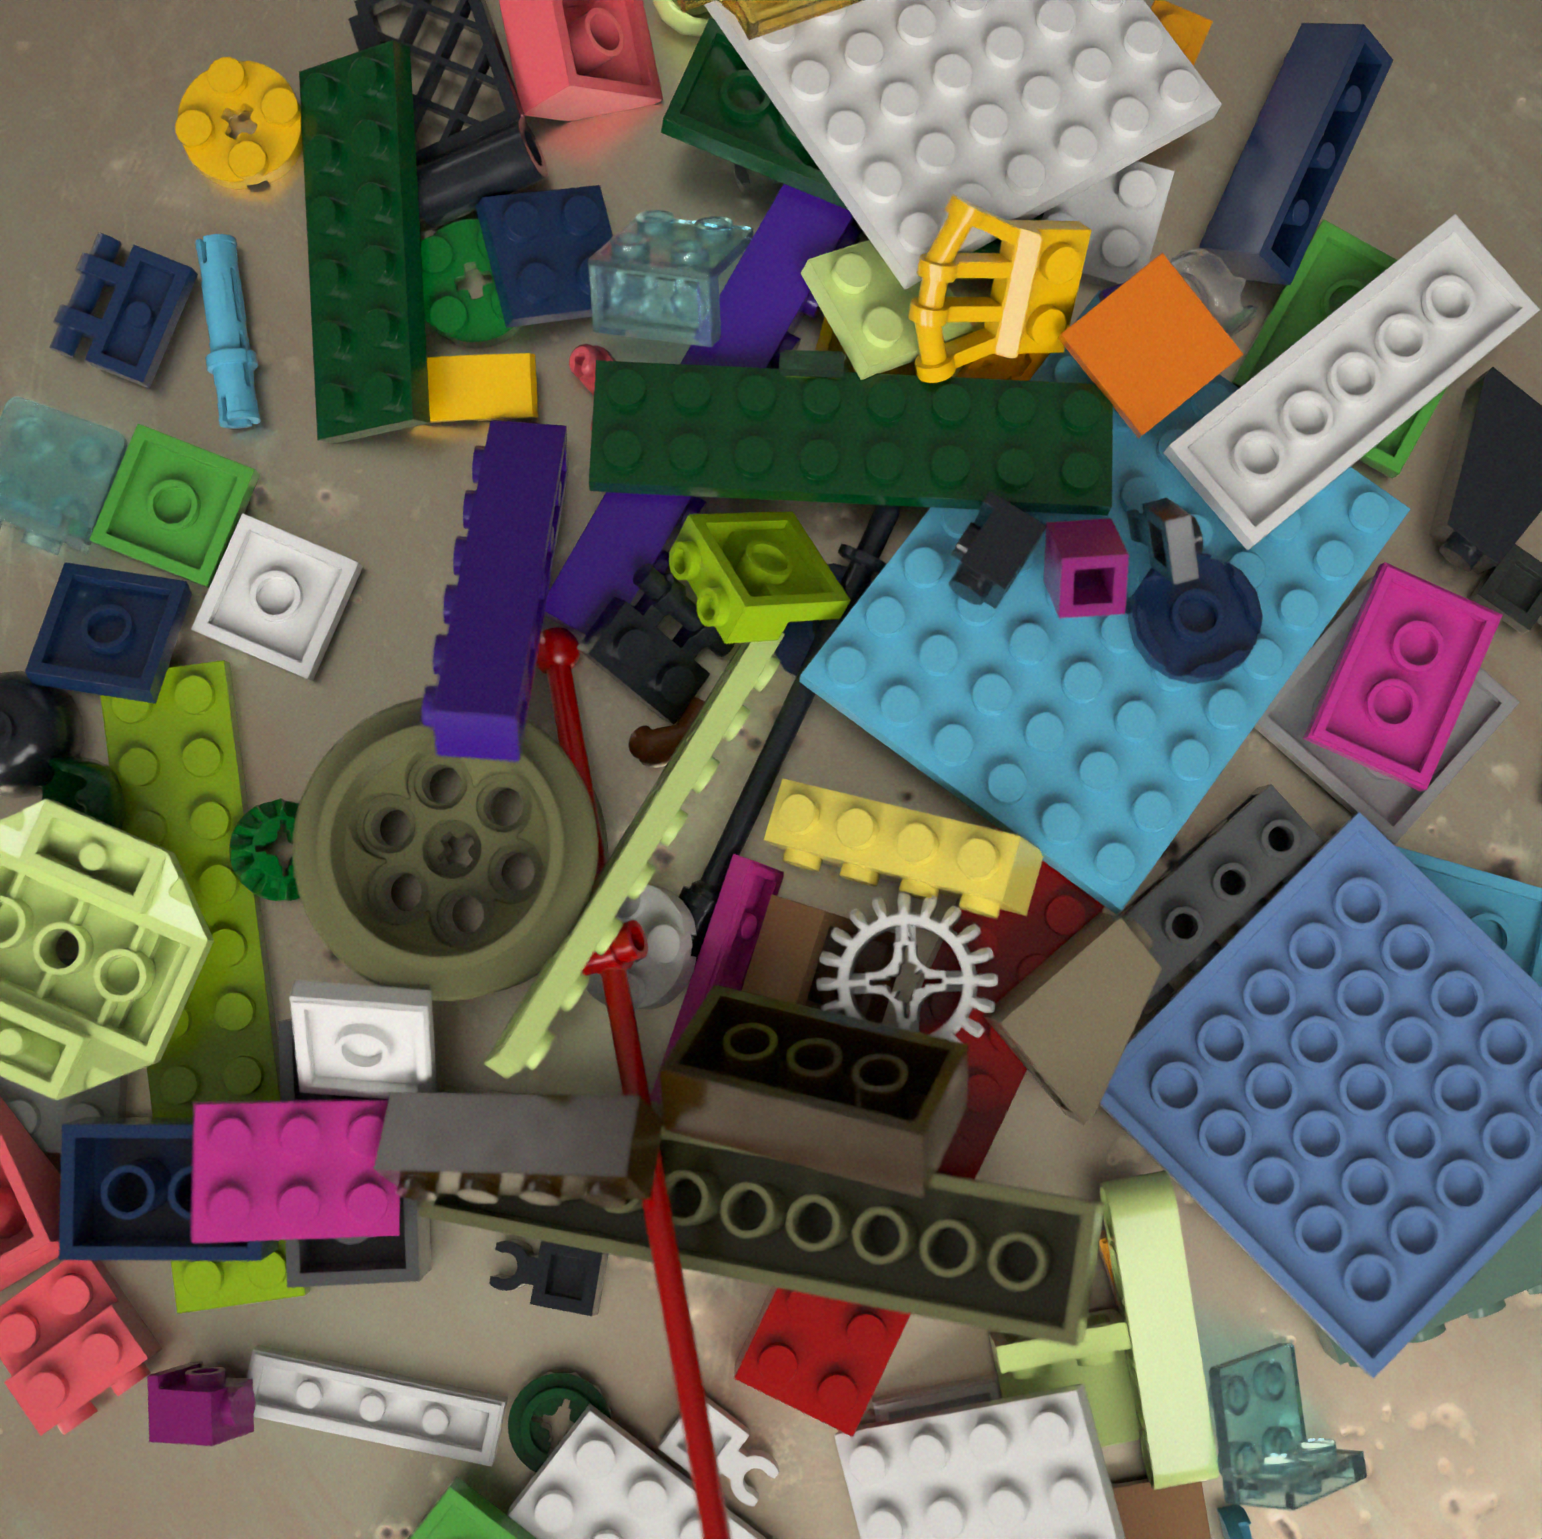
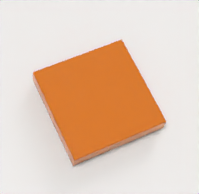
(1150, 345)

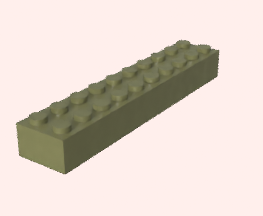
(958, 1255)

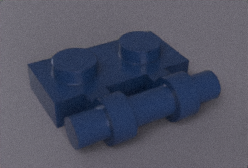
(139, 315)

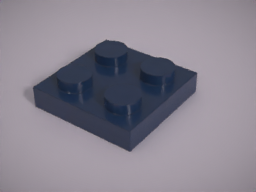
(542, 251)
(109, 632)

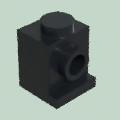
(993, 551)

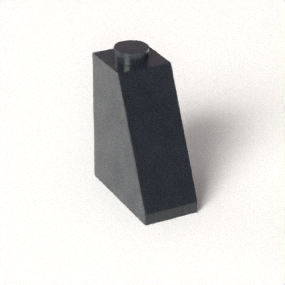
(1490, 475)

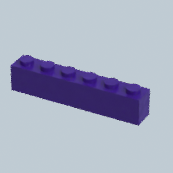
(500, 593)

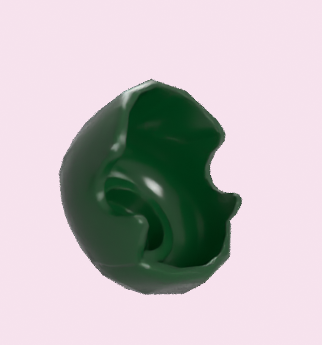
(88, 788)

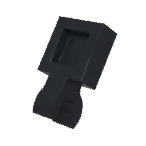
(1171, 539)

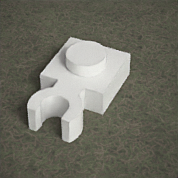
(732, 1459)

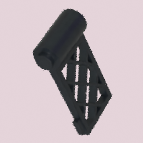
(490, 154)

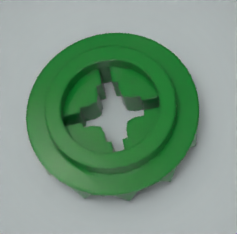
(257, 870)

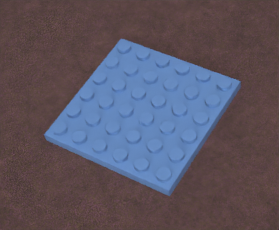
(1350, 1093)

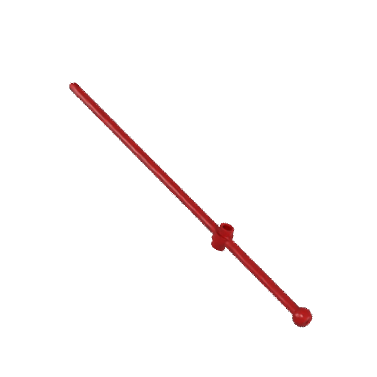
(557, 658)

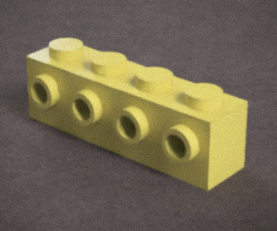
(904, 846)

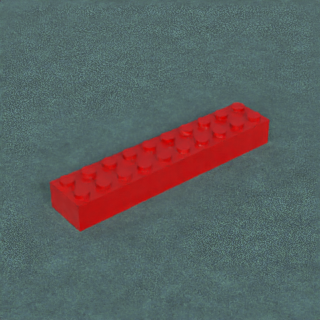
(830, 1351)

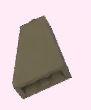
(1080, 1011)

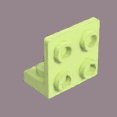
(1099, 1362)

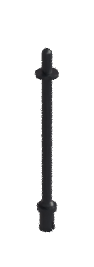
(704, 893)

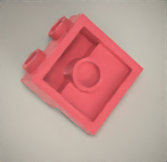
(71, 1342)

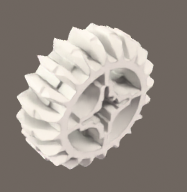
(905, 924)

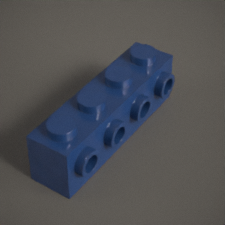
(1297, 151)

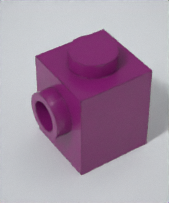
(1085, 568)

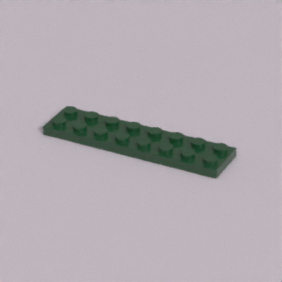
(850, 438)

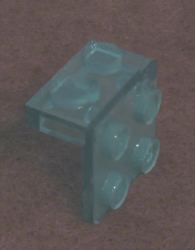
(54, 474)

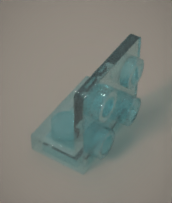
(664, 277)
(1264, 1435)

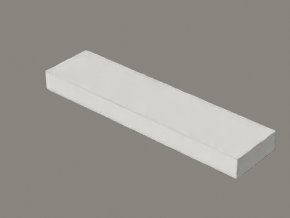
(376, 1405)

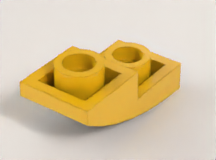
(482, 387)

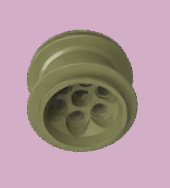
(349, 870)

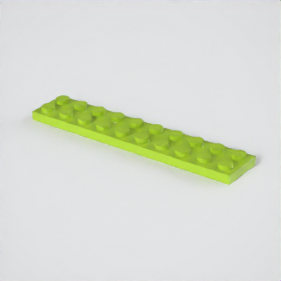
(187, 795)

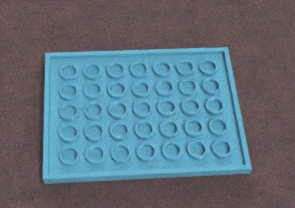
(1062, 719)

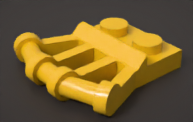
(1029, 297)

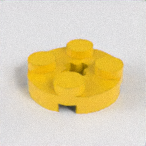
(229, 90)

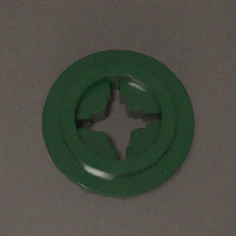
(542, 1396)

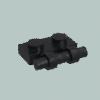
(642, 657)

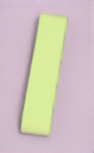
(1162, 1329)

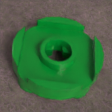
(452, 311)

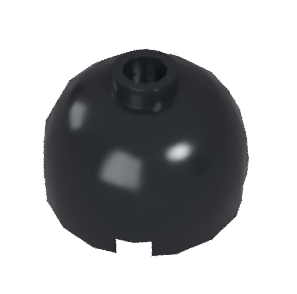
(34, 728)

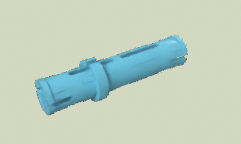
(230, 352)

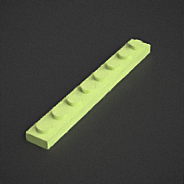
(628, 869)

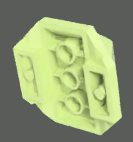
(135, 959)

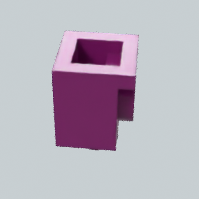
(199, 1406)

